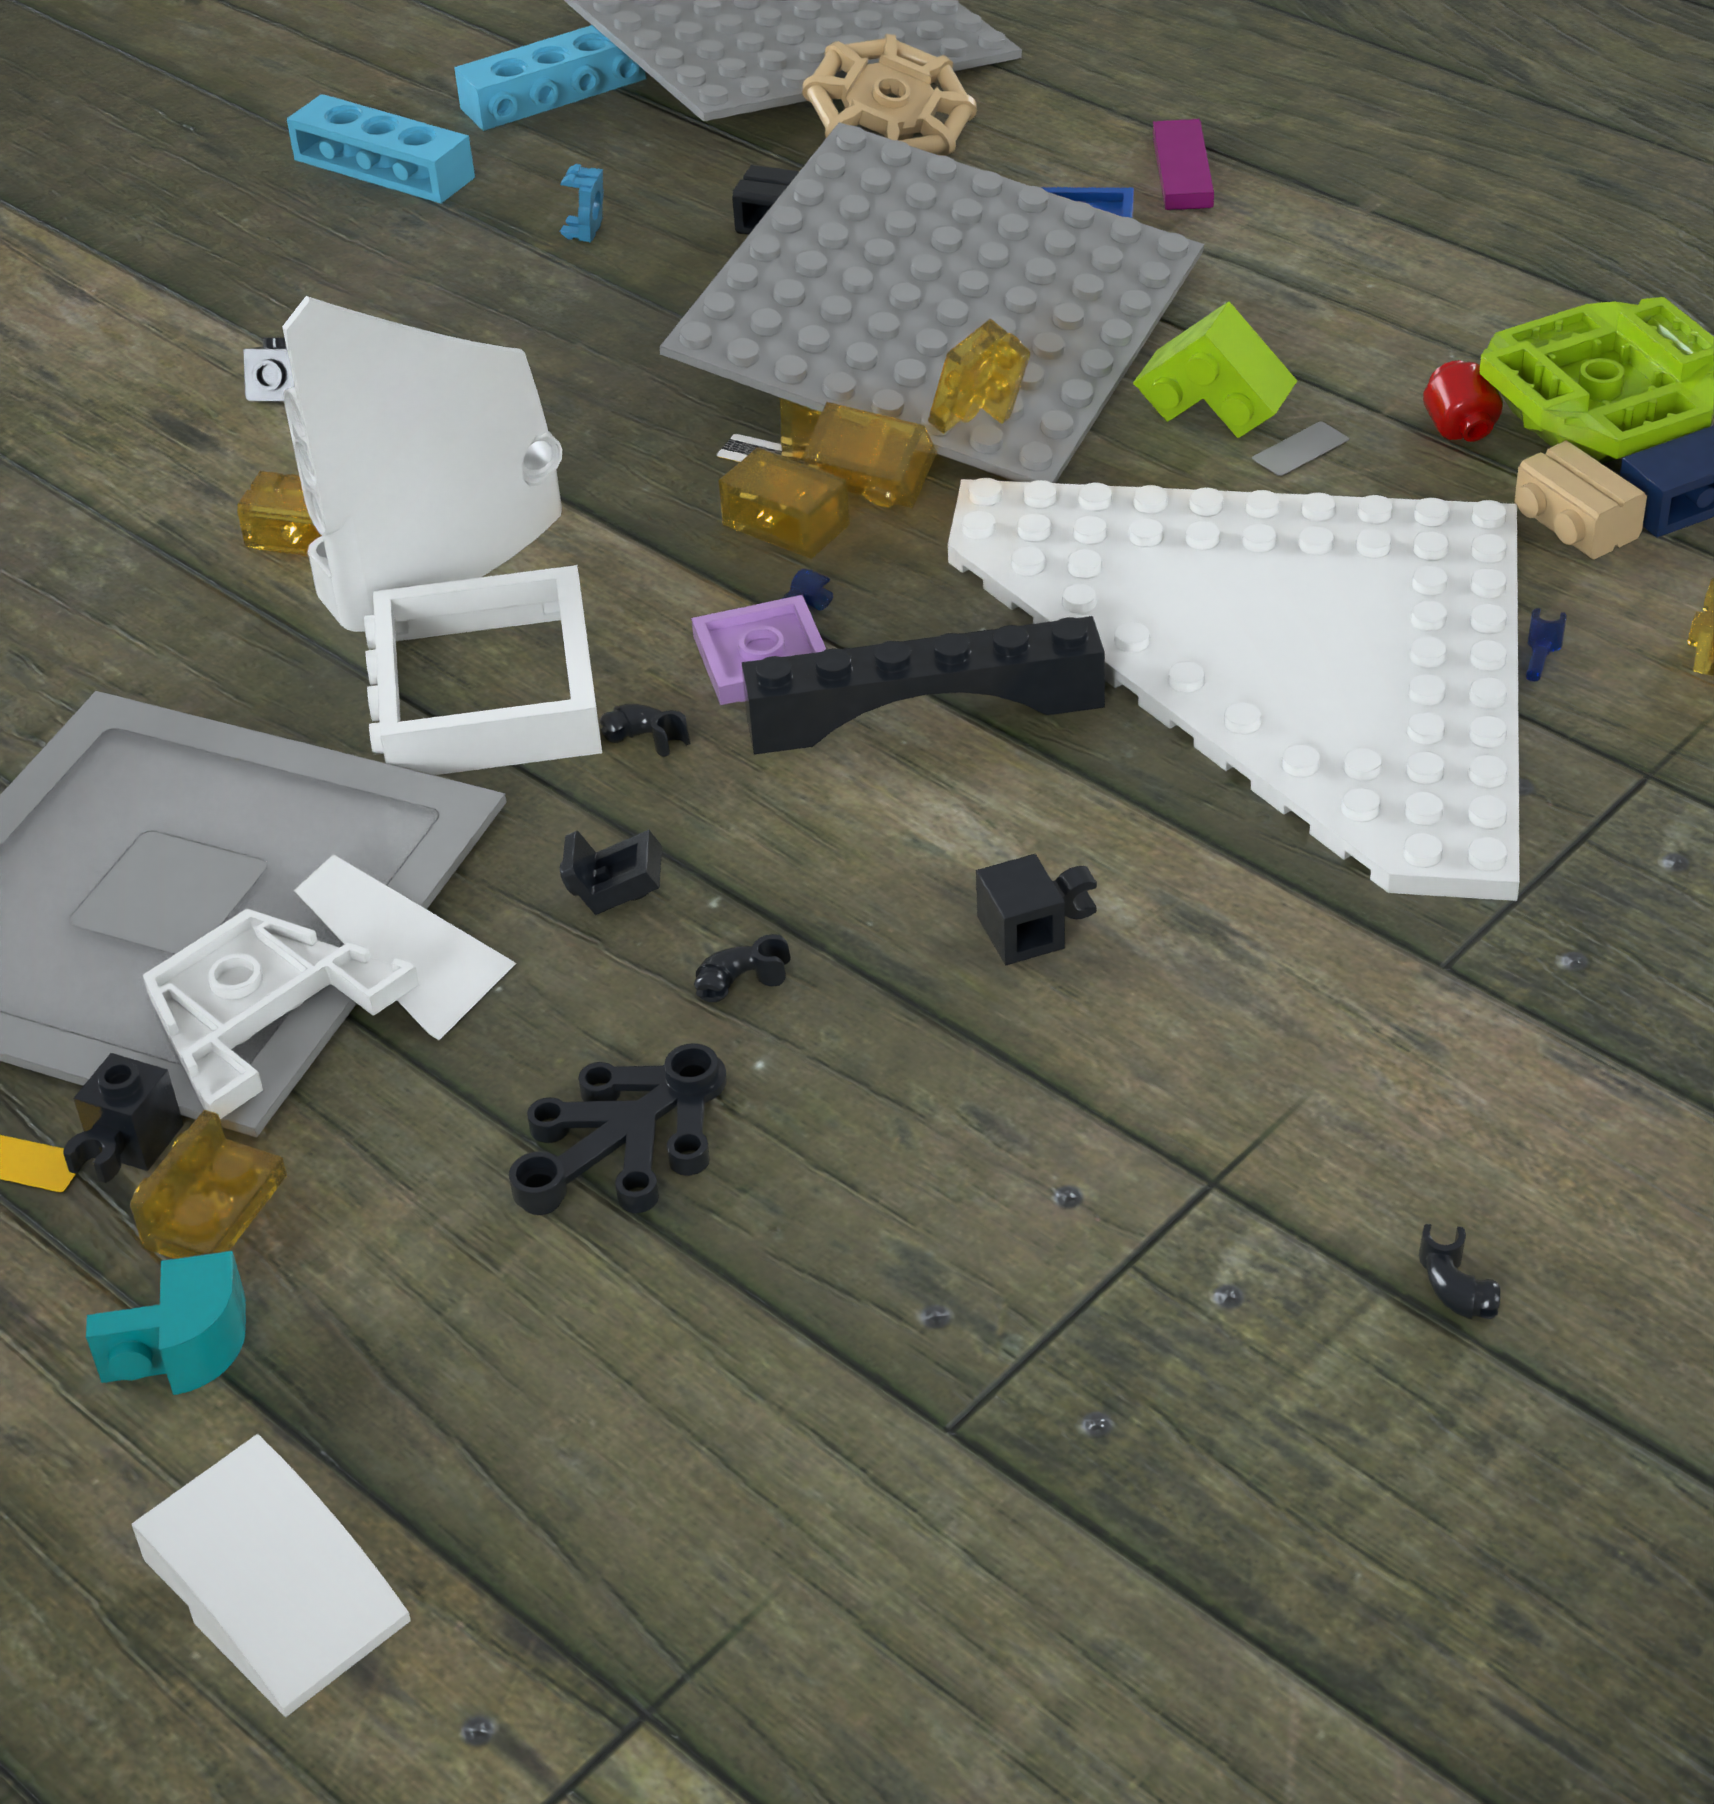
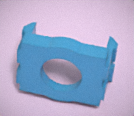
(590, 203)

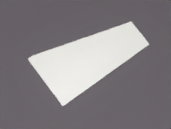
(449, 963)

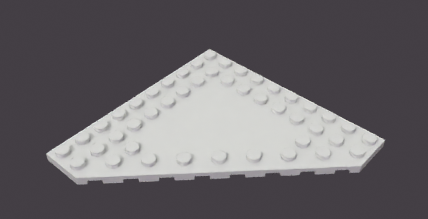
(1307, 641)

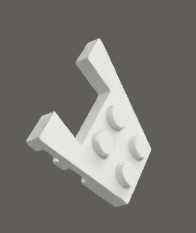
(246, 979)

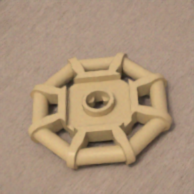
(901, 72)

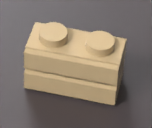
(1580, 500)

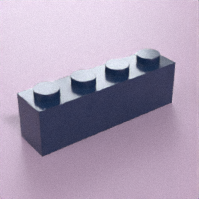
(1676, 481)

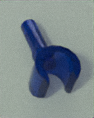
(810, 585)
(1543, 638)

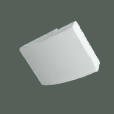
(270, 1574)

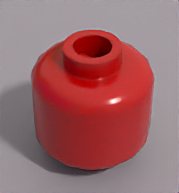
(1462, 401)

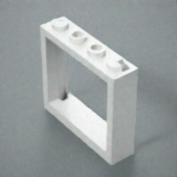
(486, 736)

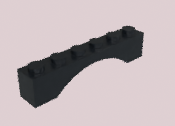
(809, 695)

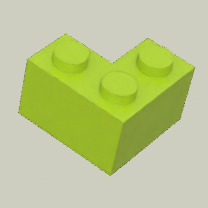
(1222, 364)

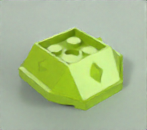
(1606, 376)

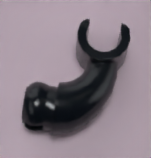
(640, 719)
(721, 968)
(1453, 1287)

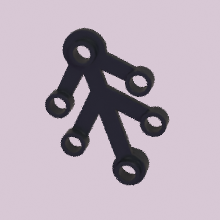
(686, 1080)

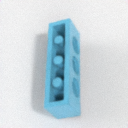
(542, 77)
(381, 148)

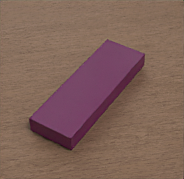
(1183, 164)

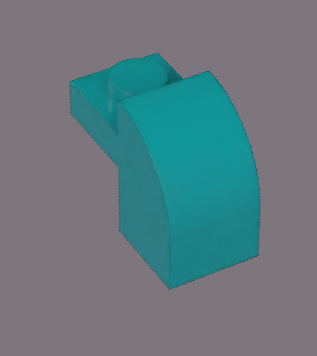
(186, 1336)

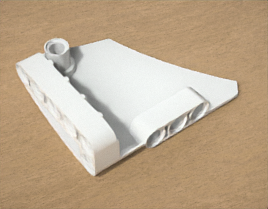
(412, 454)

